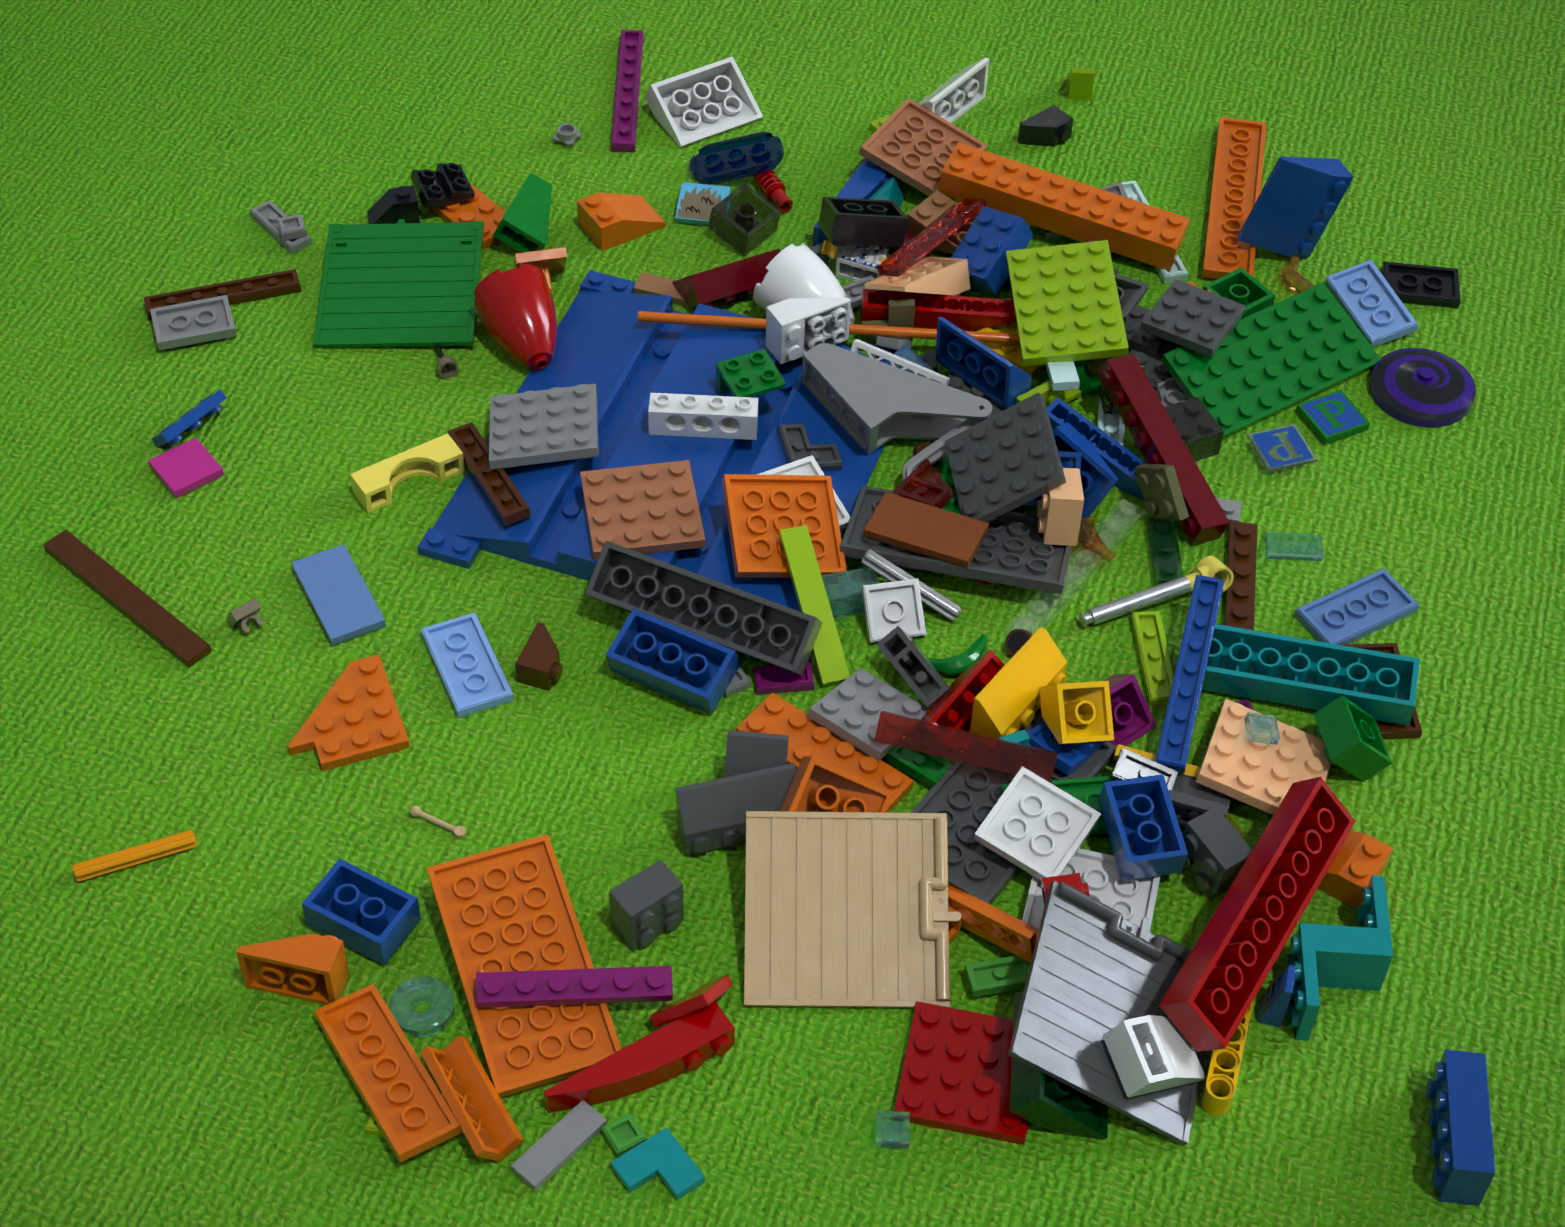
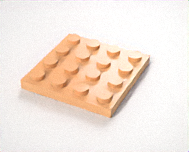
(1256, 770)

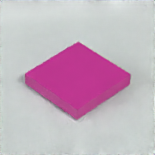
(186, 467)

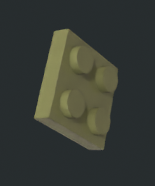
(1161, 492)

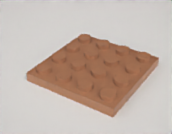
(916, 145)
(643, 508)

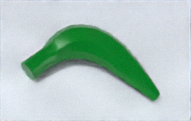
(958, 664)

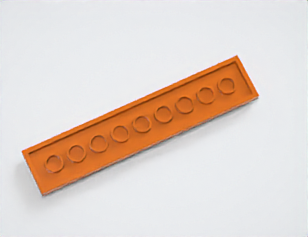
(1233, 195)

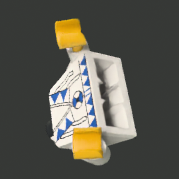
(854, 261)

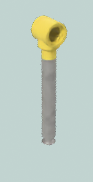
(1208, 566)

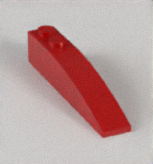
(962, 311)
(648, 1061)

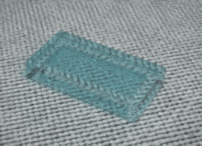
(1294, 546)

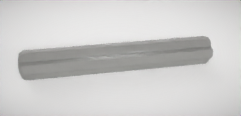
(928, 595)

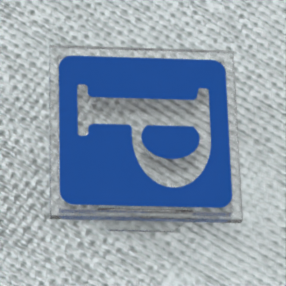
(1281, 448)

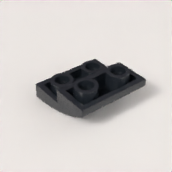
(442, 187)

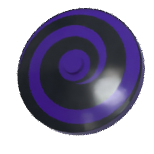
(1422, 387)

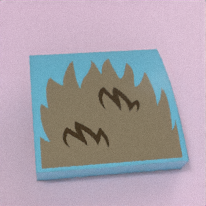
(697, 202)

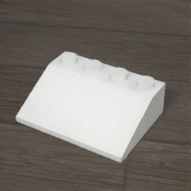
(703, 102)

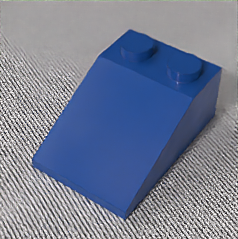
(1095, 474)

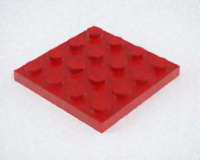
(960, 1074)

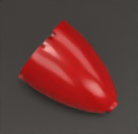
(519, 314)

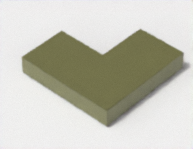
(900, 314)

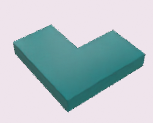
(659, 1157)

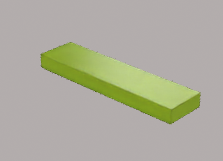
(1153, 656)

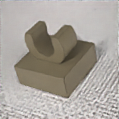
(245, 613)

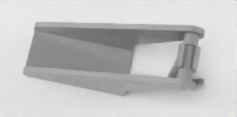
(888, 403)

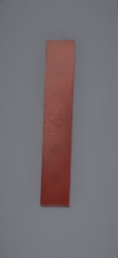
(931, 237)
(964, 745)

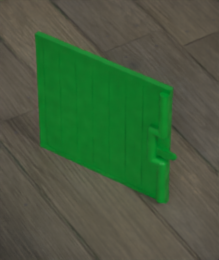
(399, 285)

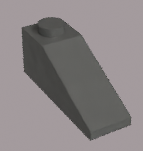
(913, 666)

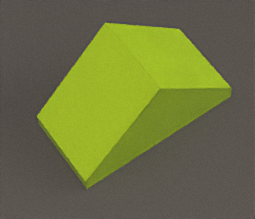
(1080, 83)

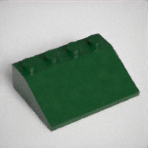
(1051, 1102)

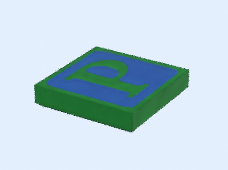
(1332, 417)

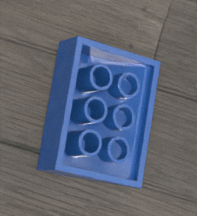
(1296, 205)

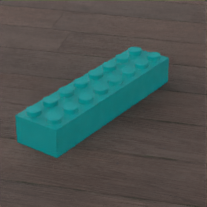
(1311, 673)

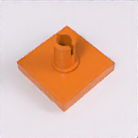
(546, 260)

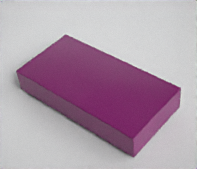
(776, 680)

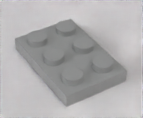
(193, 322)

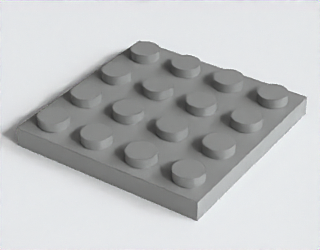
(543, 426)

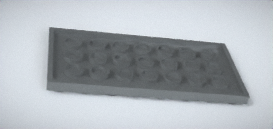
(1008, 555)
(967, 797)

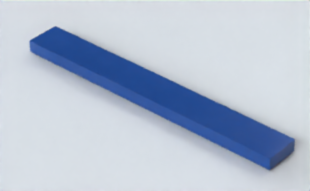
(1189, 673)

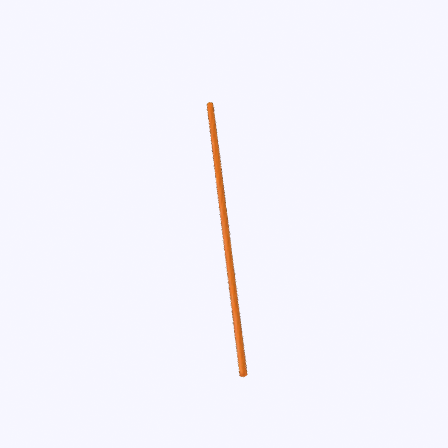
(855, 329)

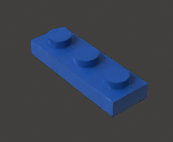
(190, 419)

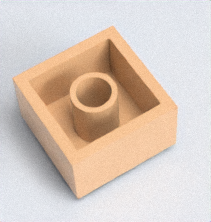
(1062, 511)

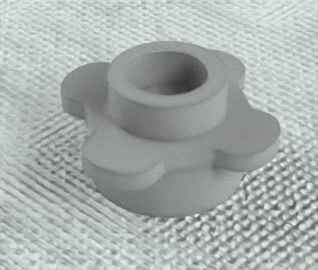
(566, 134)

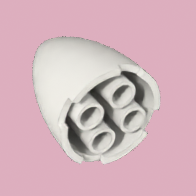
(797, 274)

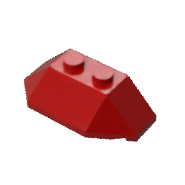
(957, 705)

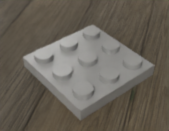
(855, 709)

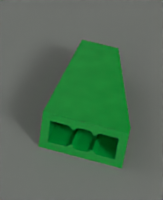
(527, 218)

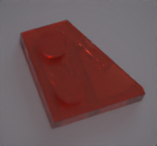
(925, 486)

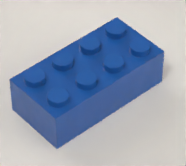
(672, 661)
(1461, 1128)

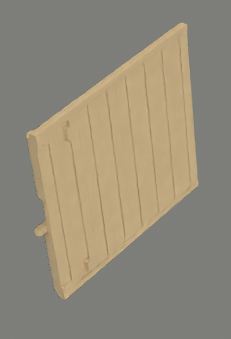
(846, 909)

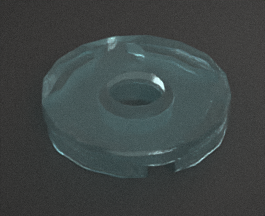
(422, 990)

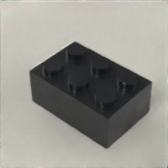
(863, 222)

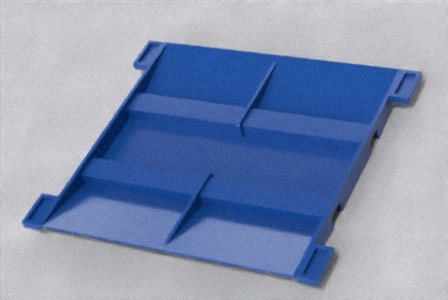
(627, 361)

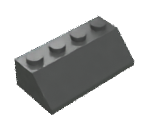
(714, 811)

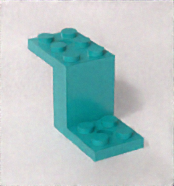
(1340, 956)

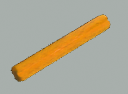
(134, 855)

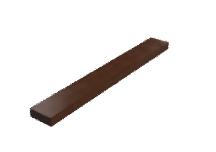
(127, 598)

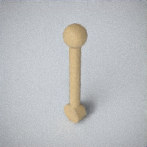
(459, 831)

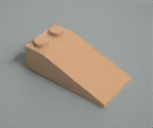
(928, 276)

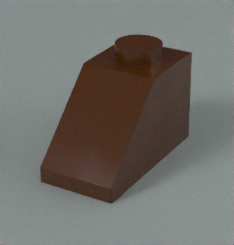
(539, 660)

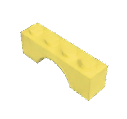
(433, 459)

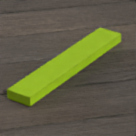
(814, 601)

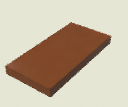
(926, 530)

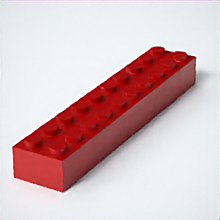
(1257, 915)

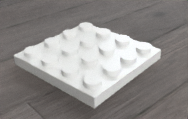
(1129, 897)

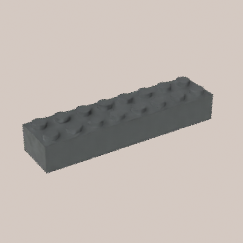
(705, 607)

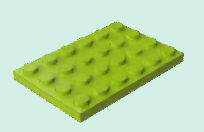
(1066, 303)

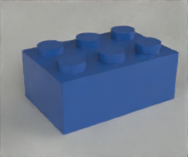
(986, 247)
(1142, 827)
(361, 911)

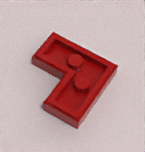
(696, 1000)

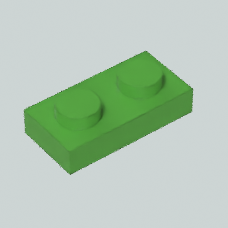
(996, 975)

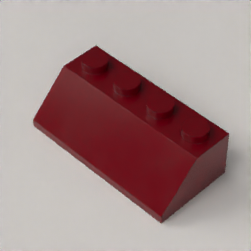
(725, 280)

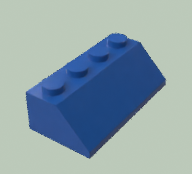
(979, 365)

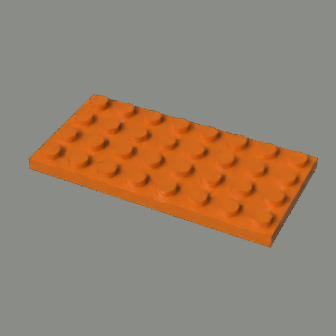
(512, 915)

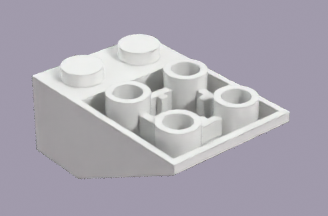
(803, 323)
(1152, 1055)

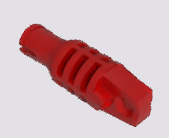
(774, 190)

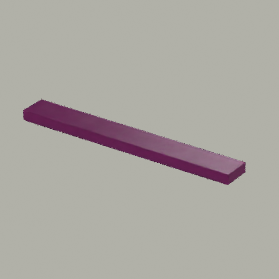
(627, 91)

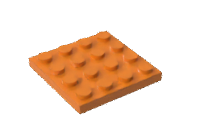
(768, 503)

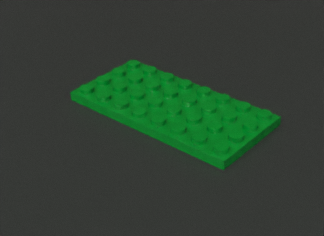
(1274, 360)

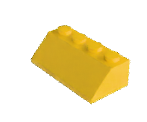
(1014, 692)

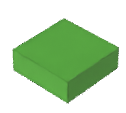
(623, 1134)

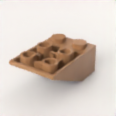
(928, 212)

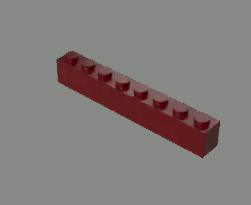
(1162, 444)

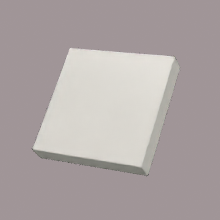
(893, 606)

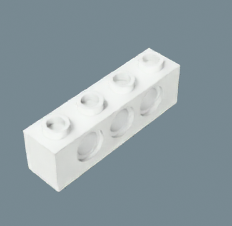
(703, 416)

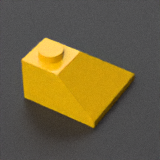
(1078, 711)

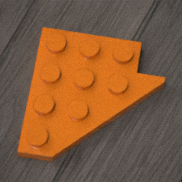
(354, 718)

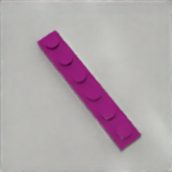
(574, 986)

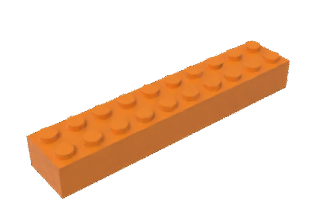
(1065, 205)

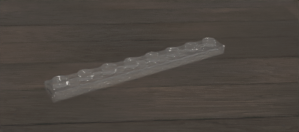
(1082, 566)

